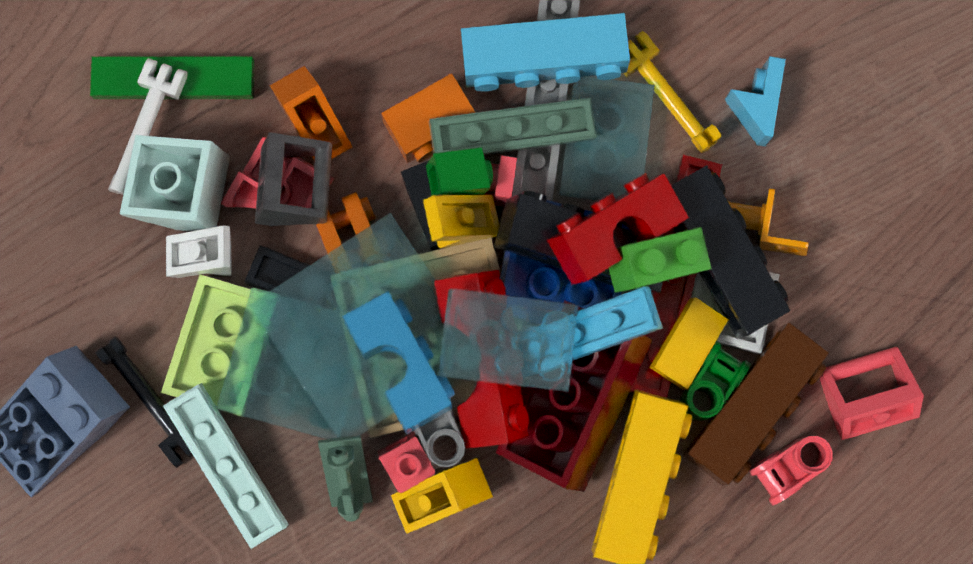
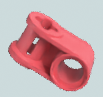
(790, 469)

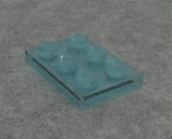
(621, 144)
(508, 340)

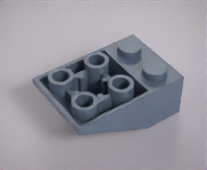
(56, 418)

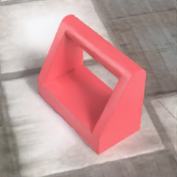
(875, 410)

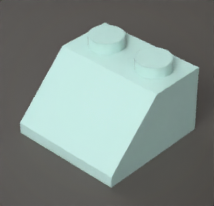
(175, 182)

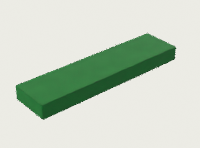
(205, 77)

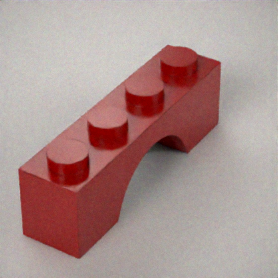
(494, 410)

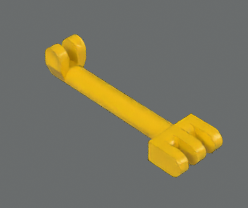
(640, 61)

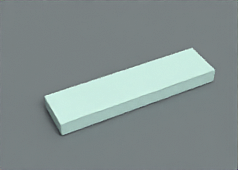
(226, 465)

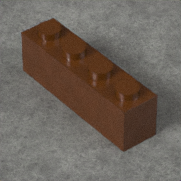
(756, 405)

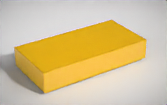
(689, 343)

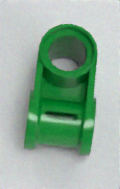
(718, 379)

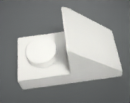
(199, 252)

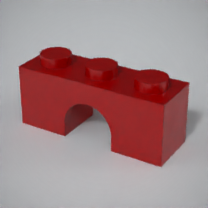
(587, 244)

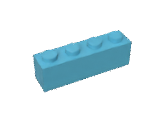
(545, 51)

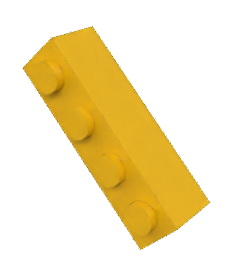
(640, 479)

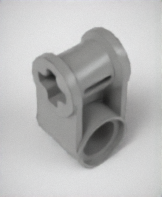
(438, 427)

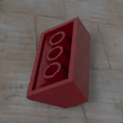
(574, 425)

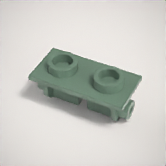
(346, 475)

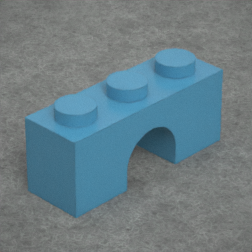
(384, 328)

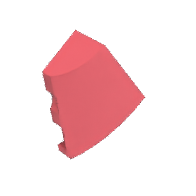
(295, 187)

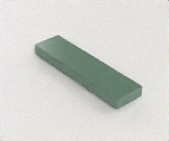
(515, 128)

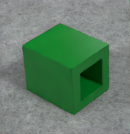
(459, 173)

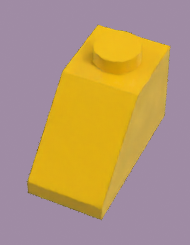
(442, 495)

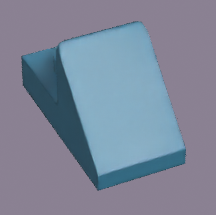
(759, 110)

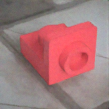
(502, 180)
(406, 462)

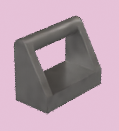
(268, 205)

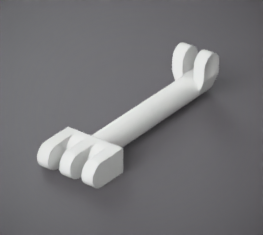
(158, 88)

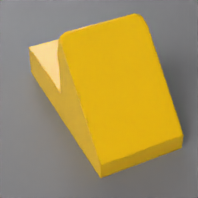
(461, 218)

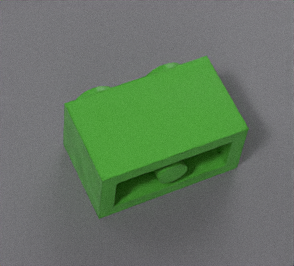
(660, 260)

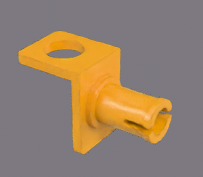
(759, 219)

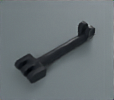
(115, 354)

